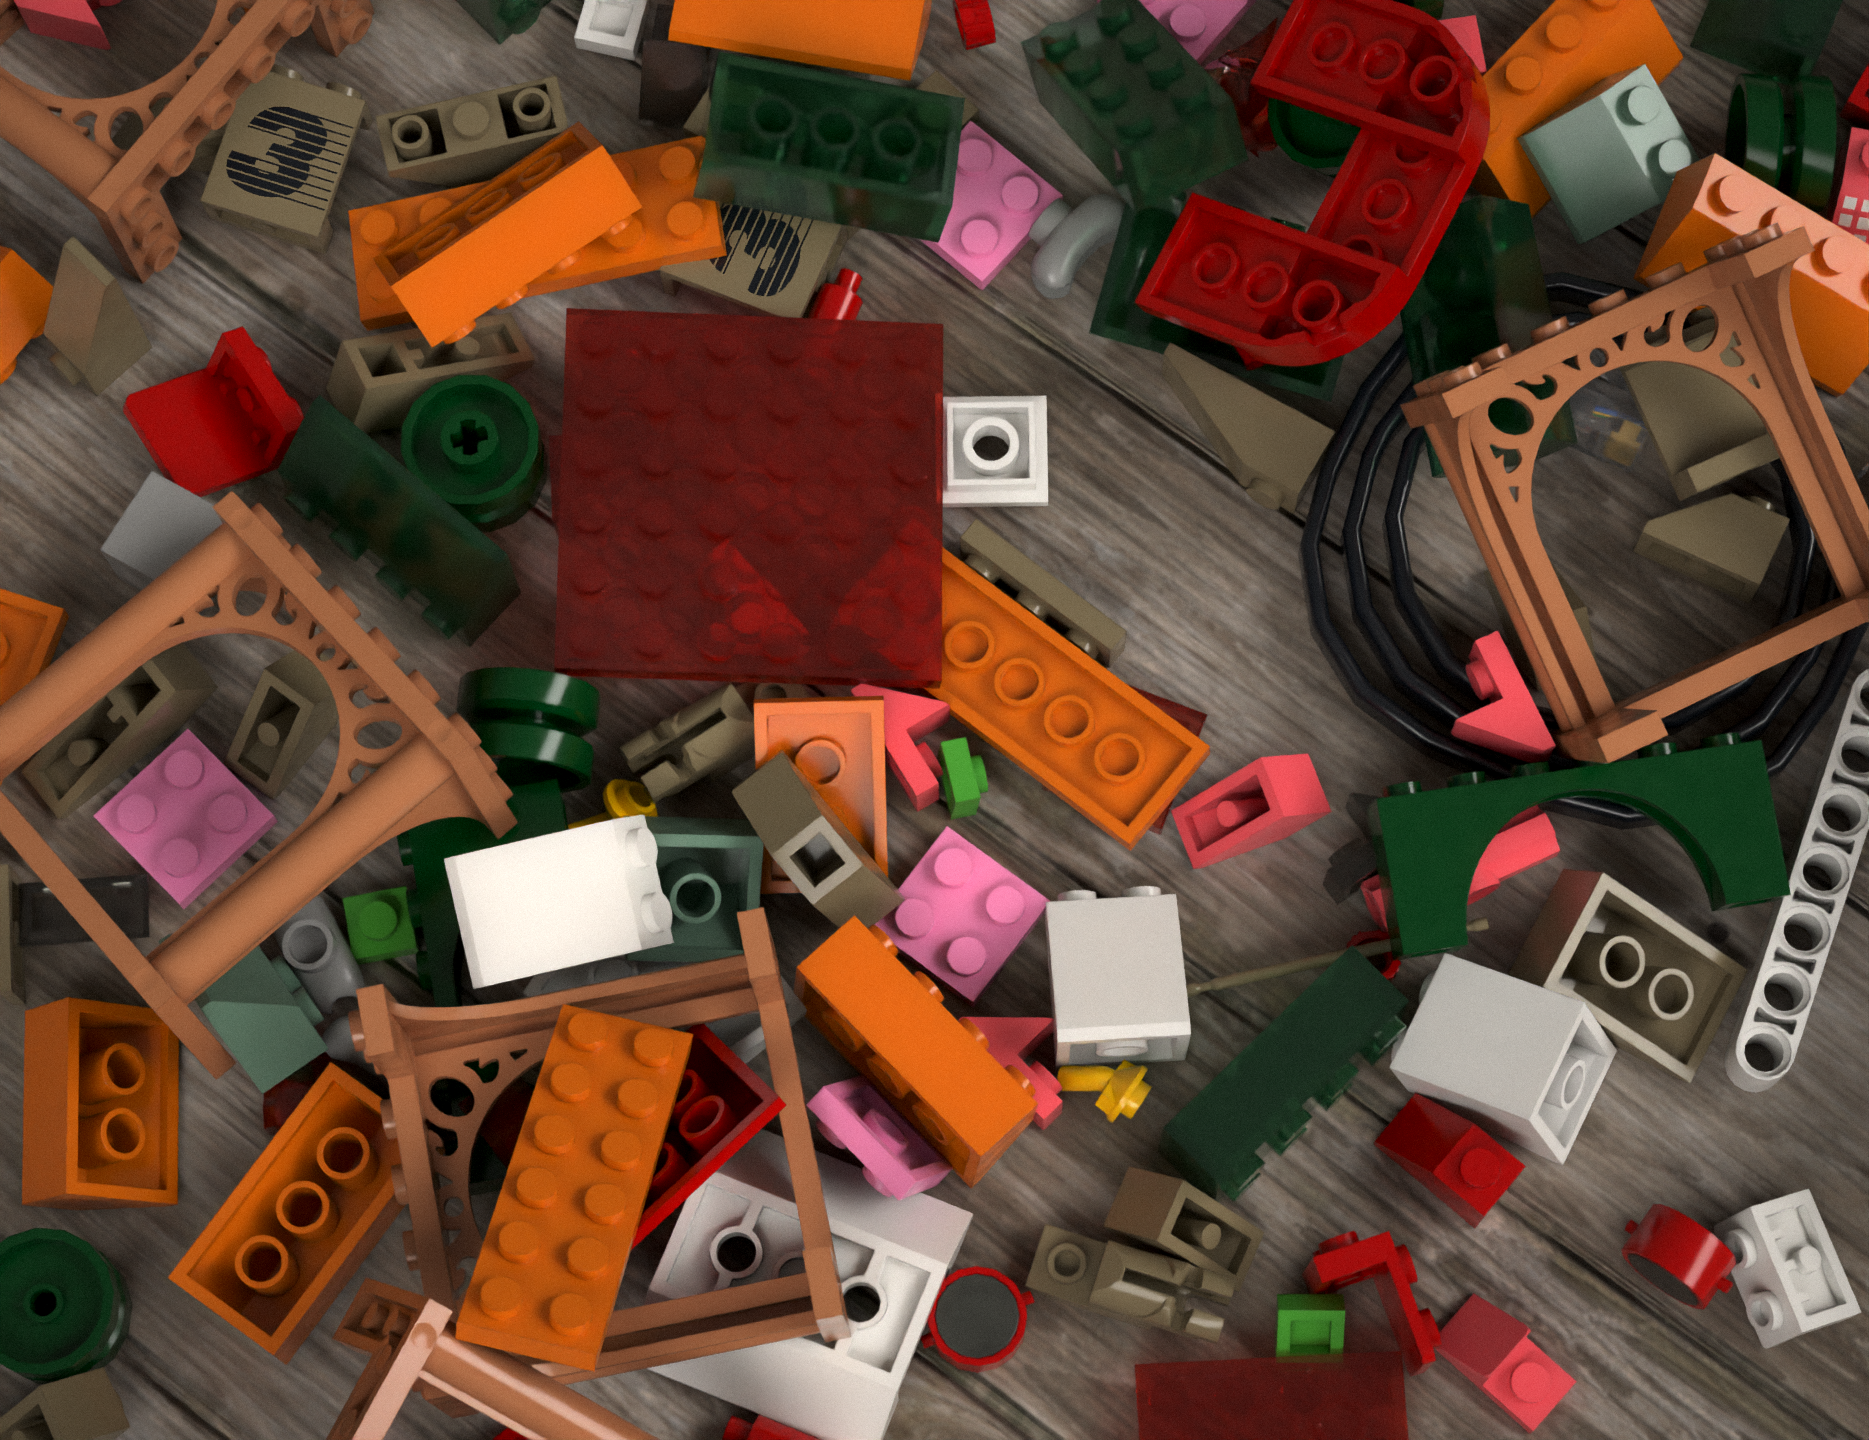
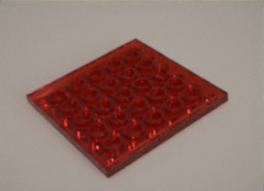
(751, 499)

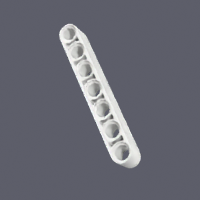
(1810, 908)

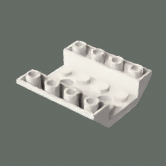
(879, 1242)

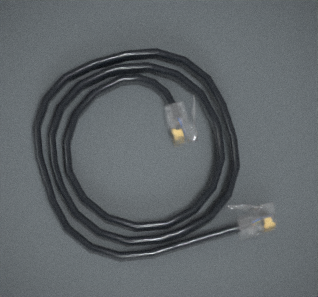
(1605, 429)

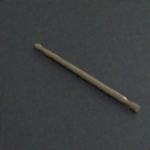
(1303, 964)

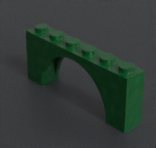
(1706, 798)
(539, 812)

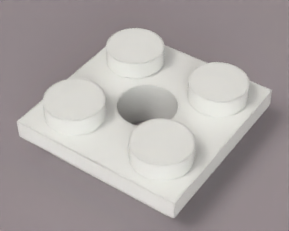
(1014, 479)

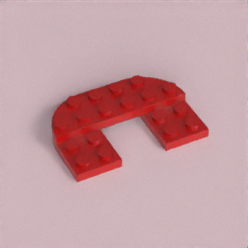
(1418, 148)

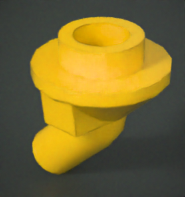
(621, 800)
(1120, 1089)

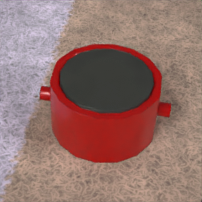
(1678, 1256)
(977, 1319)

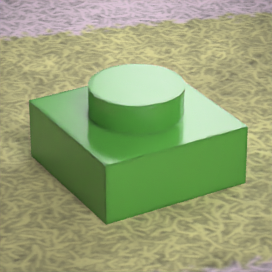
(962, 777)
(380, 925)
(1309, 1324)

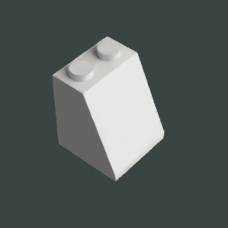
(559, 900)
(1117, 978)
(1504, 1055)

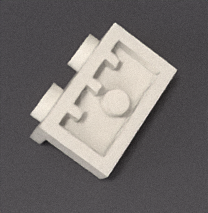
(1787, 1268)

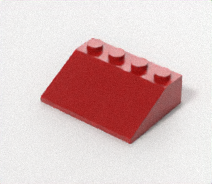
(712, 1118)

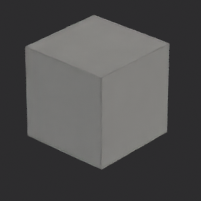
(157, 531)

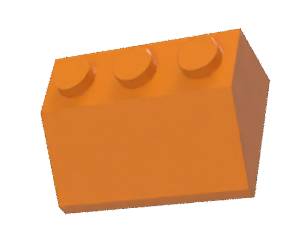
(99, 1107)

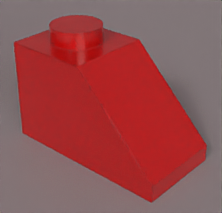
(1450, 1157)

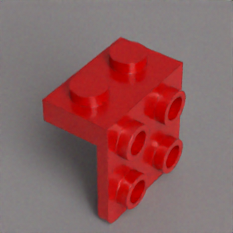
(219, 420)
(1348, 1261)

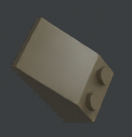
(1634, 967)

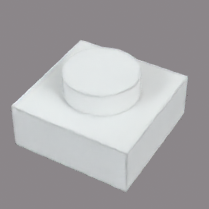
(612, 27)

